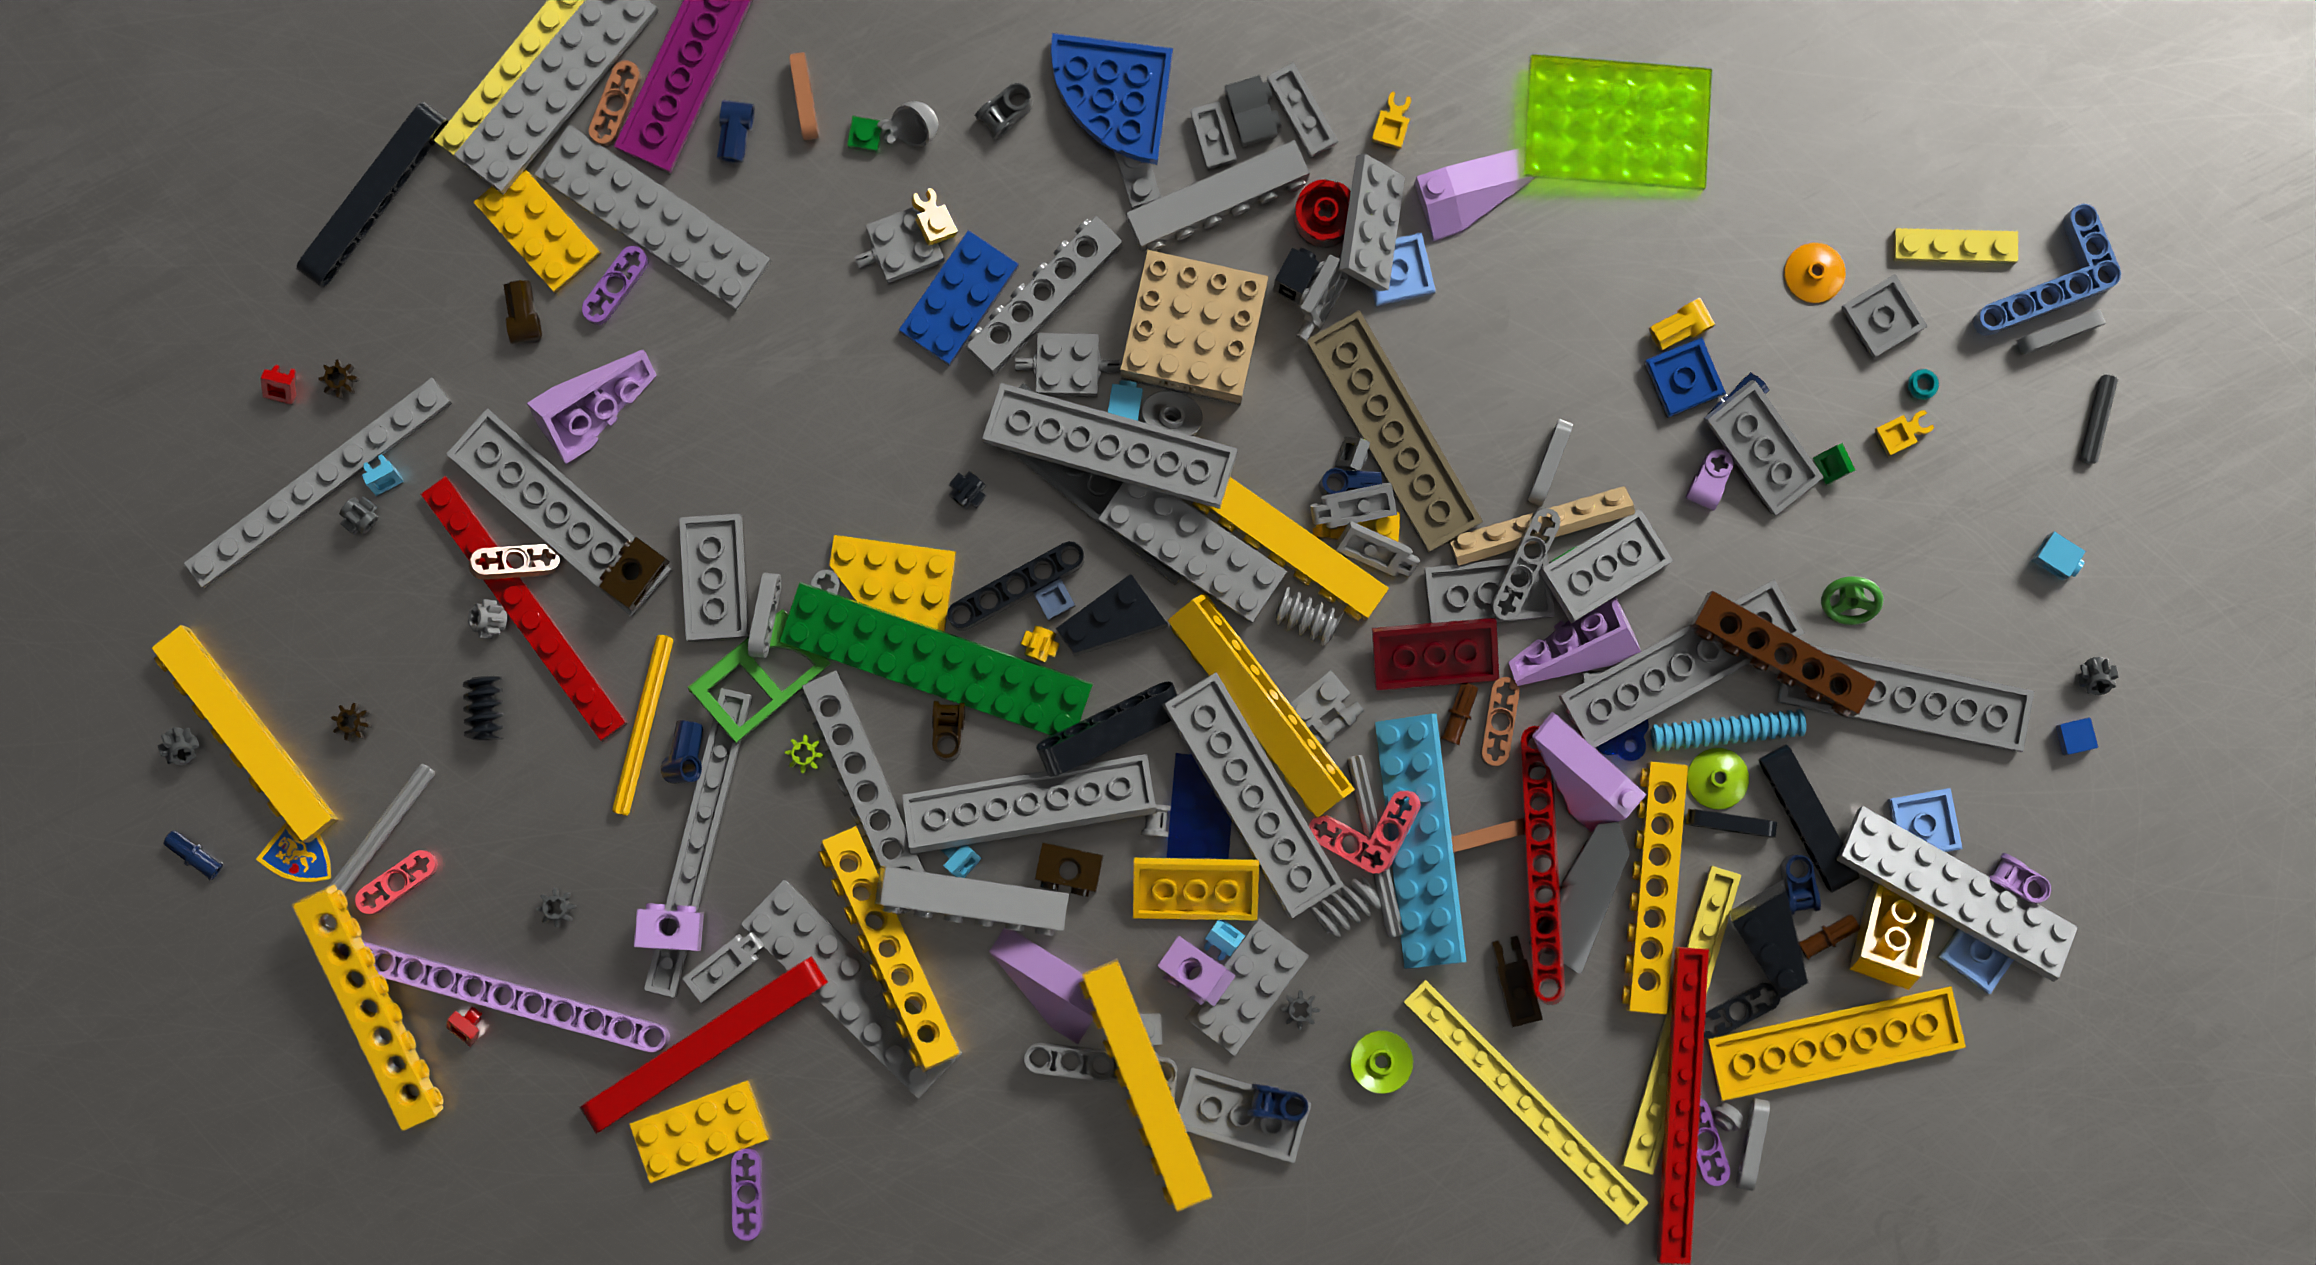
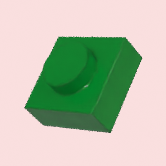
(864, 134)
(1834, 463)

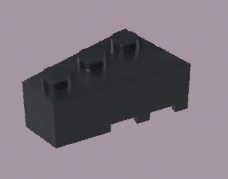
(1111, 618)
(1771, 936)

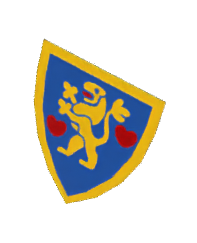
(296, 859)

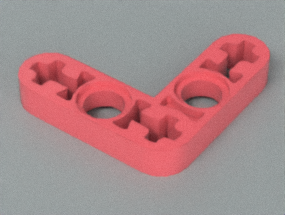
(1377, 842)

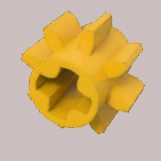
(1040, 643)

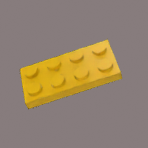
(538, 230)
(1195, 889)
(699, 1131)

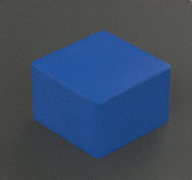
(2076, 736)

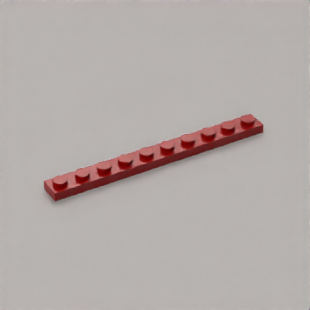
(527, 613)
(1682, 1105)

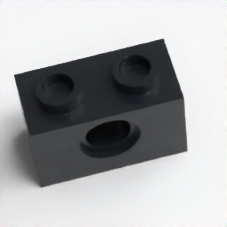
(1296, 274)

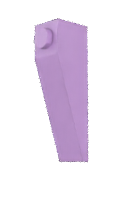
(1468, 190)

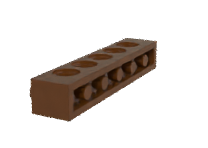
(1855, 685)

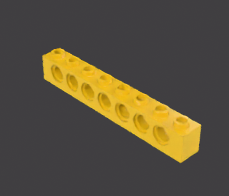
(1674, 779)
(352, 996)
(943, 1047)

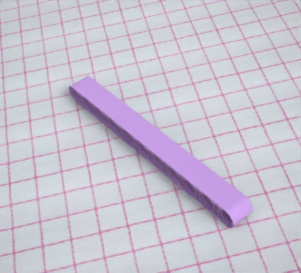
(519, 996)

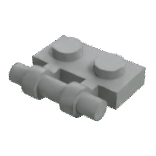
(1319, 700)

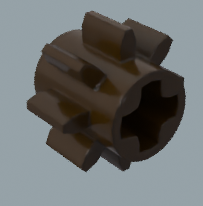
(333, 373)
(342, 720)

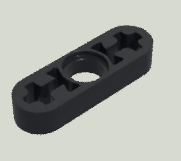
(1731, 823)
(1754, 993)

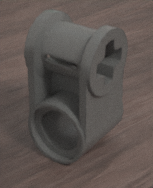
(1004, 111)

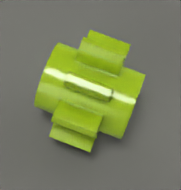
(798, 747)

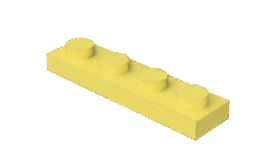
(1955, 245)

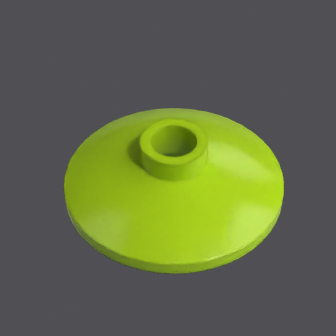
(1705, 788)
(1398, 1065)

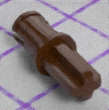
(1460, 713)
(1829, 936)

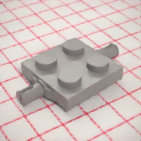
(899, 246)
(1322, 296)
(1067, 364)

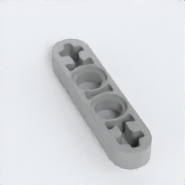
(1530, 566)

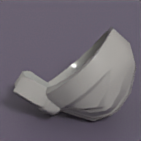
(912, 123)

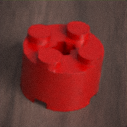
(1329, 196)

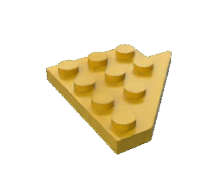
(896, 577)

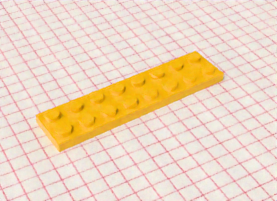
(1836, 1043)

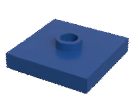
(1685, 377)

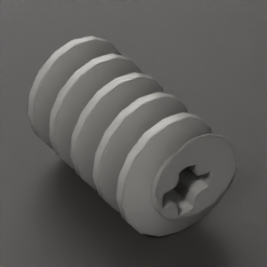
(1307, 617)
(1346, 907)

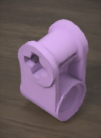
(1708, 484)
(2018, 879)

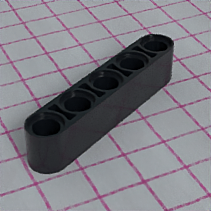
(1026, 574)
(1106, 730)
(1807, 816)

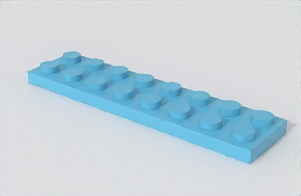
(1425, 861)

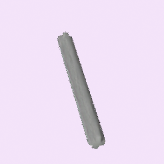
(1369, 822)
(383, 828)

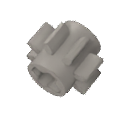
(487, 618)

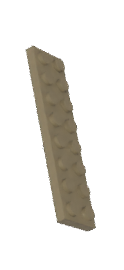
(1395, 430)

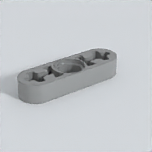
(2061, 332)
(1550, 462)
(764, 615)
(1753, 1144)

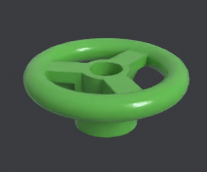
(1852, 597)

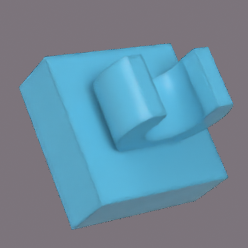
(382, 477)
(961, 860)
(1224, 938)

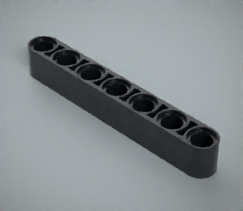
(372, 195)

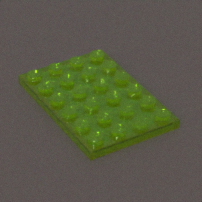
(1617, 122)

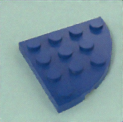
(1114, 91)

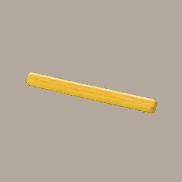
(642, 725)

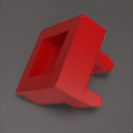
(278, 385)
(465, 1026)

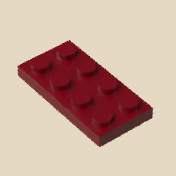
(1435, 654)

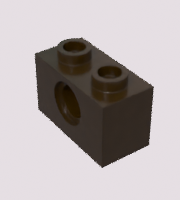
(633, 591)
(1054, 856)

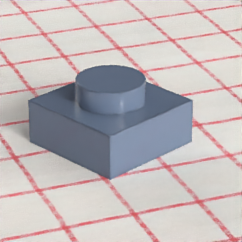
(1054, 599)

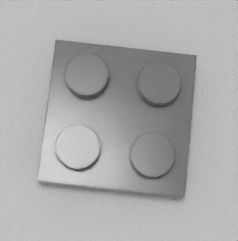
(1884, 316)

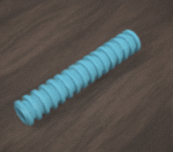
(1728, 730)

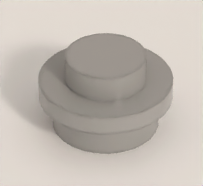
(1727, 1117)

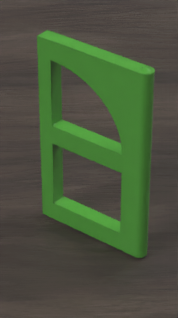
(740, 656)

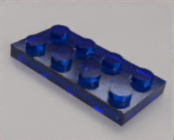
(1197, 819)

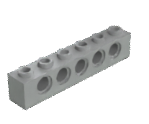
(996, 356)

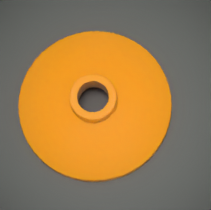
(1807, 285)

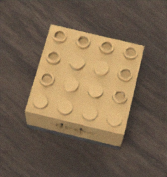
(1194, 327)

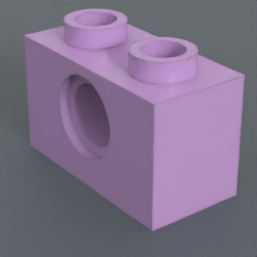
(650, 933)
(1182, 959)

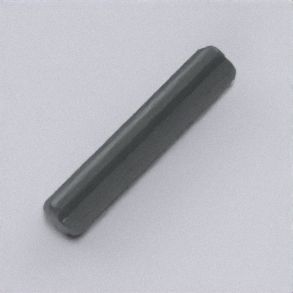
(2099, 419)

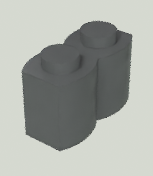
(1252, 111)

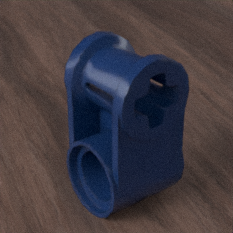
(1802, 886)
(1274, 1103)

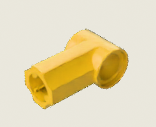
(1687, 322)

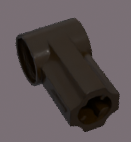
(522, 320)

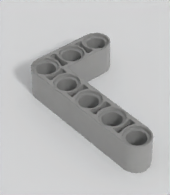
(1085, 1067)

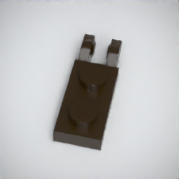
(1517, 985)

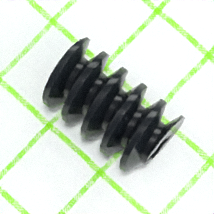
(482, 708)

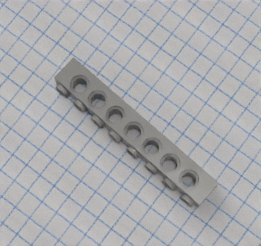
(832, 688)

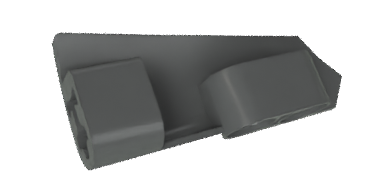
(1588, 892)

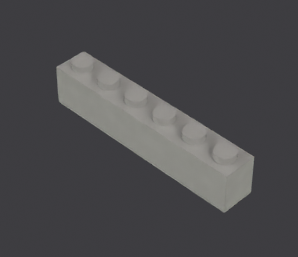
(1218, 196)
(972, 899)

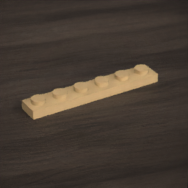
(1573, 517)

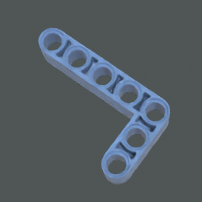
(2059, 287)

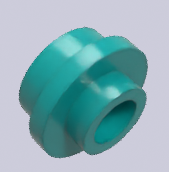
(1929, 377)

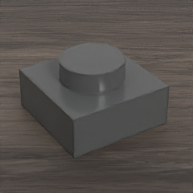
(1352, 454)

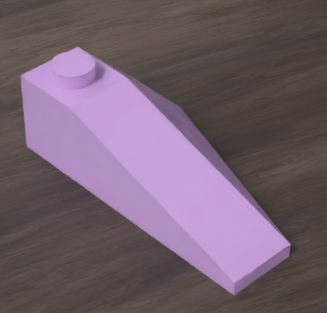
(583, 406)
(1586, 644)
(1588, 781)
(1046, 983)

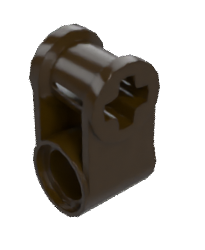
(948, 727)

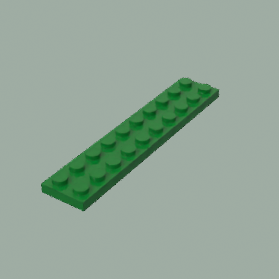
(934, 661)

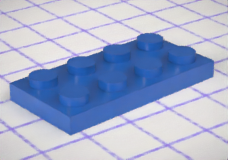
(958, 297)

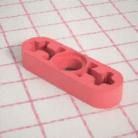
(372, 889)

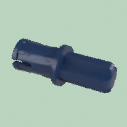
(192, 854)

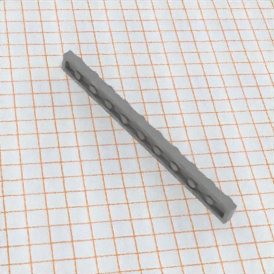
(317, 483)
(698, 839)

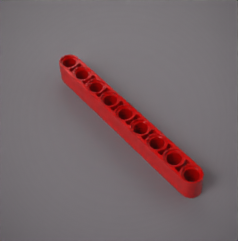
(1541, 880)
(703, 1044)

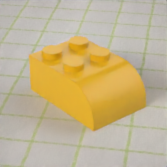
(1892, 938)

